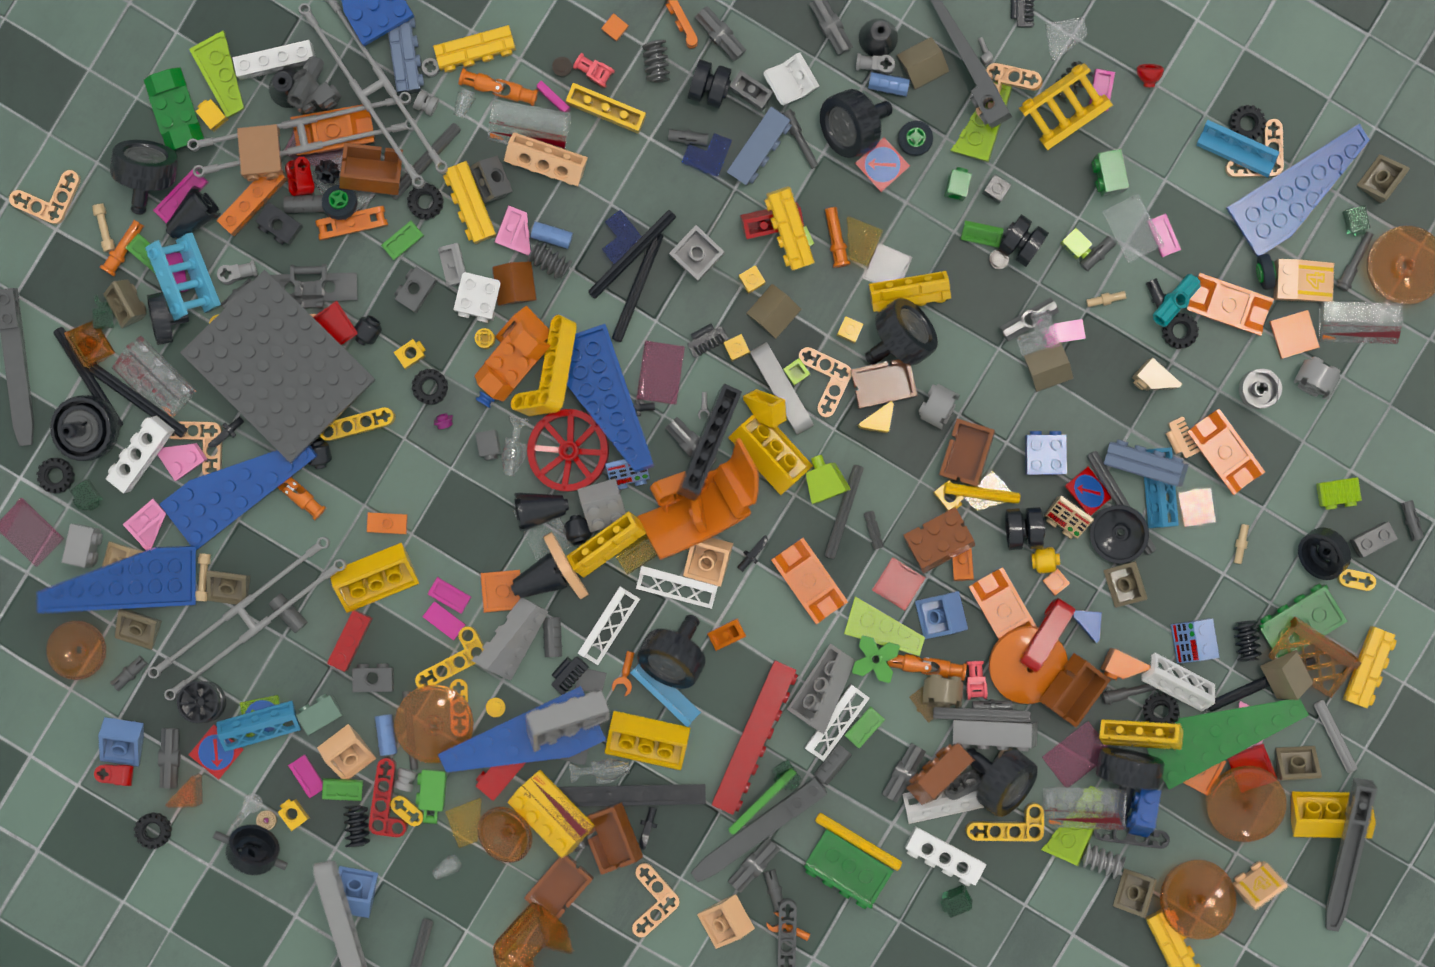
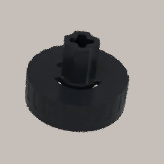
(162, 318)
(1331, 547)
(252, 859)

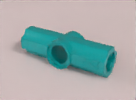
(1170, 307)

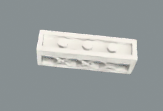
(702, 586)
(603, 620)
(1179, 687)
(843, 701)
(942, 806)

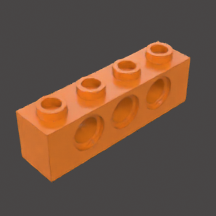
(250, 203)

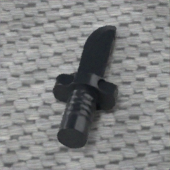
(643, 407)
(229, 430)
(751, 556)
(647, 828)

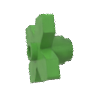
(885, 653)

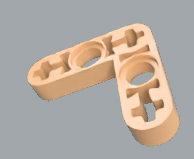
(1003, 78)
(1280, 160)
(47, 207)
(835, 379)
(206, 440)
(564, 566)
(659, 896)

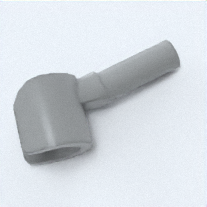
(987, 57)
(704, 405)

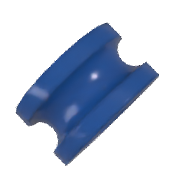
(485, 399)

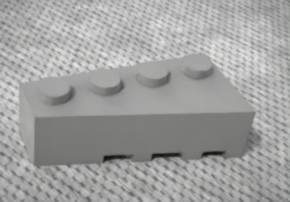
(512, 639)
(822, 689)
(566, 718)
(995, 734)

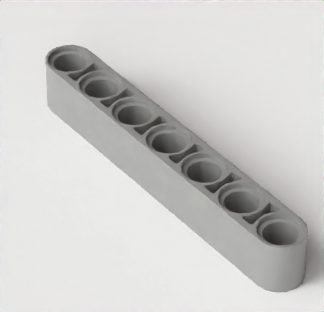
(339, 914)

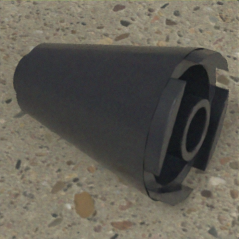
(876, 43)
(281, 86)
(192, 213)
(538, 509)
(539, 578)

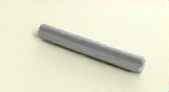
(1335, 736)

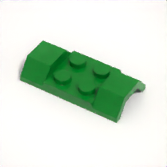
(173, 108)

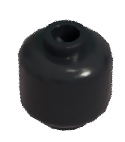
(368, 330)
(324, 454)
(577, 530)

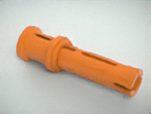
(837, 246)
(117, 256)

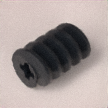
(1247, 640)
(357, 826)

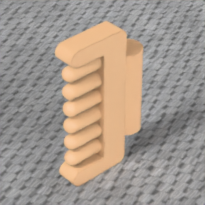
(1177, 441)

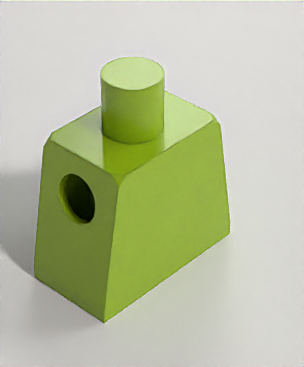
(825, 480)

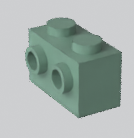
(320, 714)

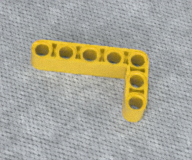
(554, 372)

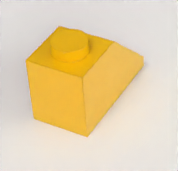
(766, 407)

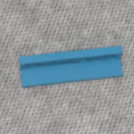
(1238, 148)
(1156, 500)
(668, 696)
(256, 723)

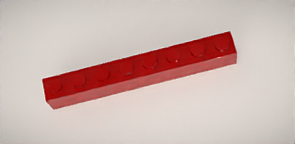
(753, 737)

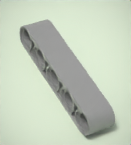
(781, 387)

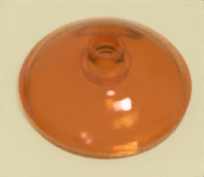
(63, 654)
(497, 837)

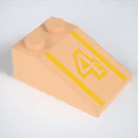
(1303, 280)
(1259, 884)

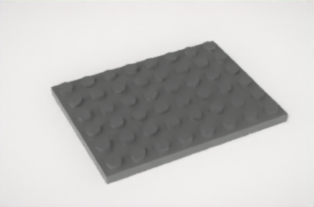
(277, 366)

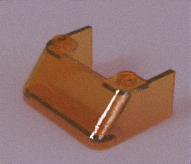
(528, 935)

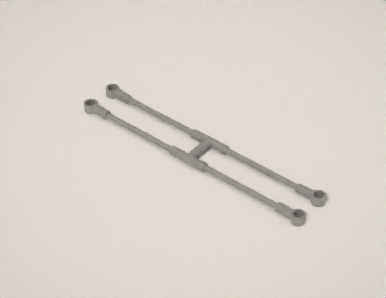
(362, 94)
(304, 145)
(239, 609)

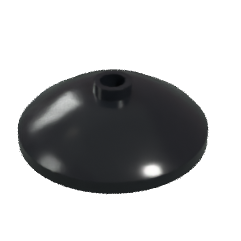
(1110, 543)

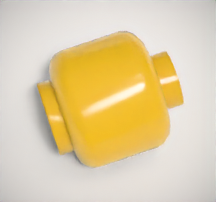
(1045, 560)

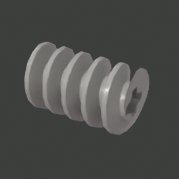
(1103, 861)

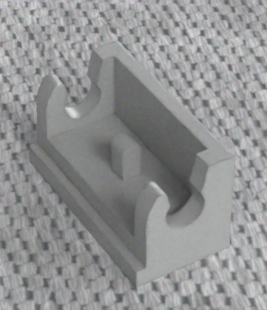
(452, 263)

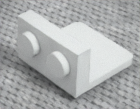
(791, 79)
(477, 297)

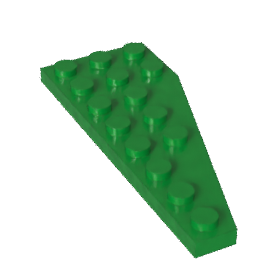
(1223, 734)

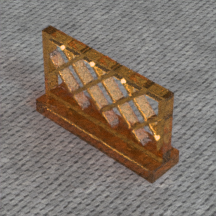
(1327, 646)

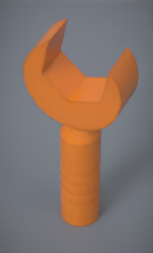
(625, 672)
(800, 933)

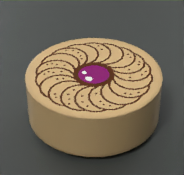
(266, 819)

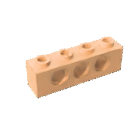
(554, 157)

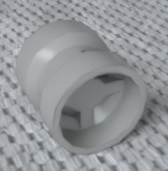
(426, 103)
(405, 779)

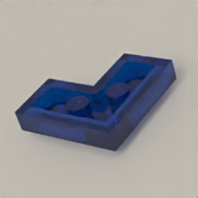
(710, 160)
(625, 236)

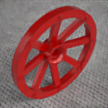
(563, 450)

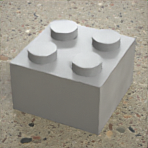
(696, 253)
(601, 504)
(82, 545)

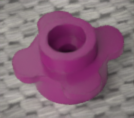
(443, 421)

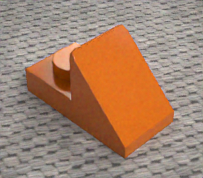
(726, 634)

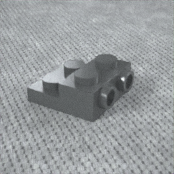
(324, 96)

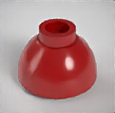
(1150, 74)

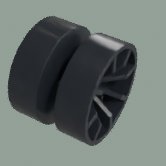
(716, 84)
(1019, 237)
(1030, 528)
(201, 701)

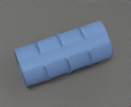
(888, 84)
(551, 235)
(386, 734)

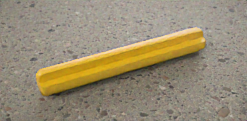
(982, 493)

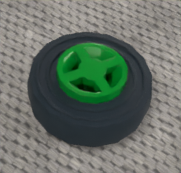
(919, 133)
(335, 196)
(1266, 271)

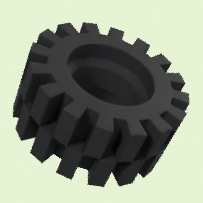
(1252, 112)
(425, 213)
(1191, 335)
(441, 390)
(44, 470)
(1157, 700)
(140, 830)

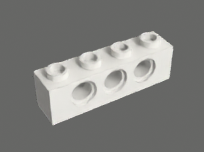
(273, 59)
(160, 434)
(974, 866)

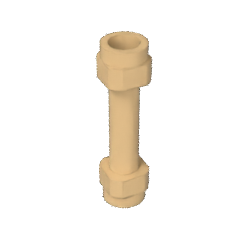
(107, 243)
(204, 560)

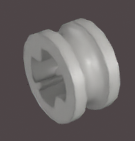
(425, 70)

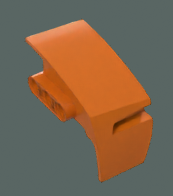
(724, 500)

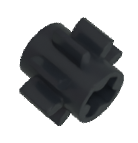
(327, 171)

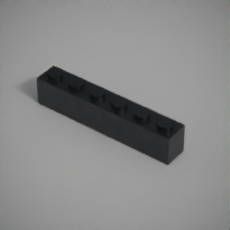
(709, 442)

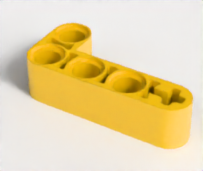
(356, 421)
(449, 663)
(1005, 827)

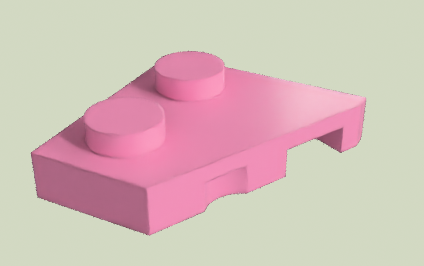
(514, 231)
(181, 459)
(146, 523)

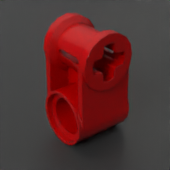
(299, 178)
(118, 774)

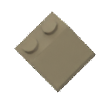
(125, 303)

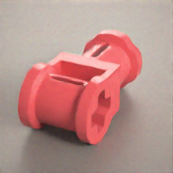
(594, 70)
(977, 681)

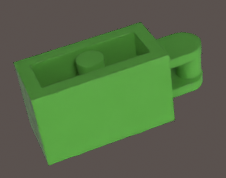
(431, 793)

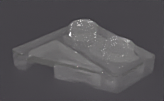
(1065, 35)

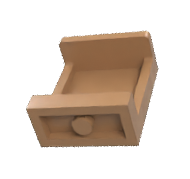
(260, 152)

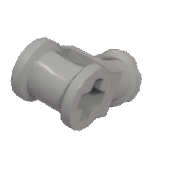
(873, 63)
(238, 272)

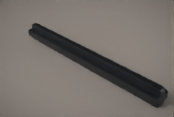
(632, 254)
(636, 289)
(84, 373)
(136, 399)
(1247, 690)

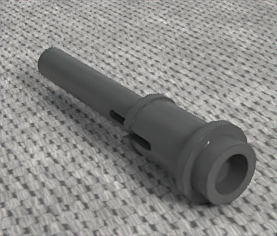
(796, 131)
(1351, 270)
(1123, 693)

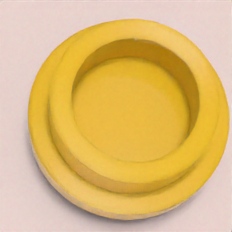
(495, 707)

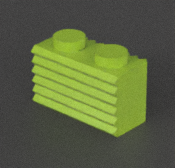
(1339, 492)

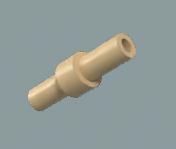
(1106, 299)
(1241, 543)

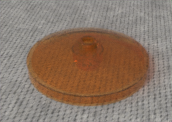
(1385, 262)
(432, 706)
(1251, 818)
(1213, 895)

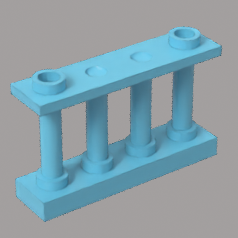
(197, 271)

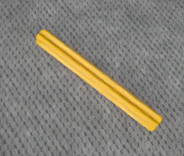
(858, 841)

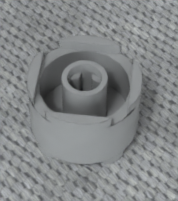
(1317, 378)
(1252, 396)
(939, 405)

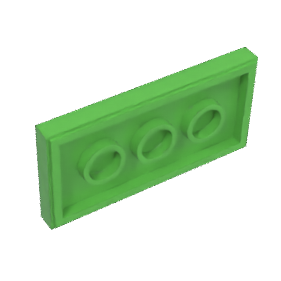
(762, 801)

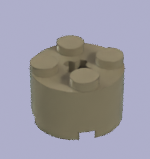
(942, 692)

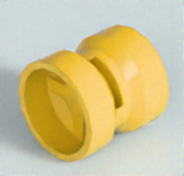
(484, 338)

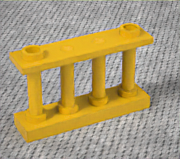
(1082, 115)

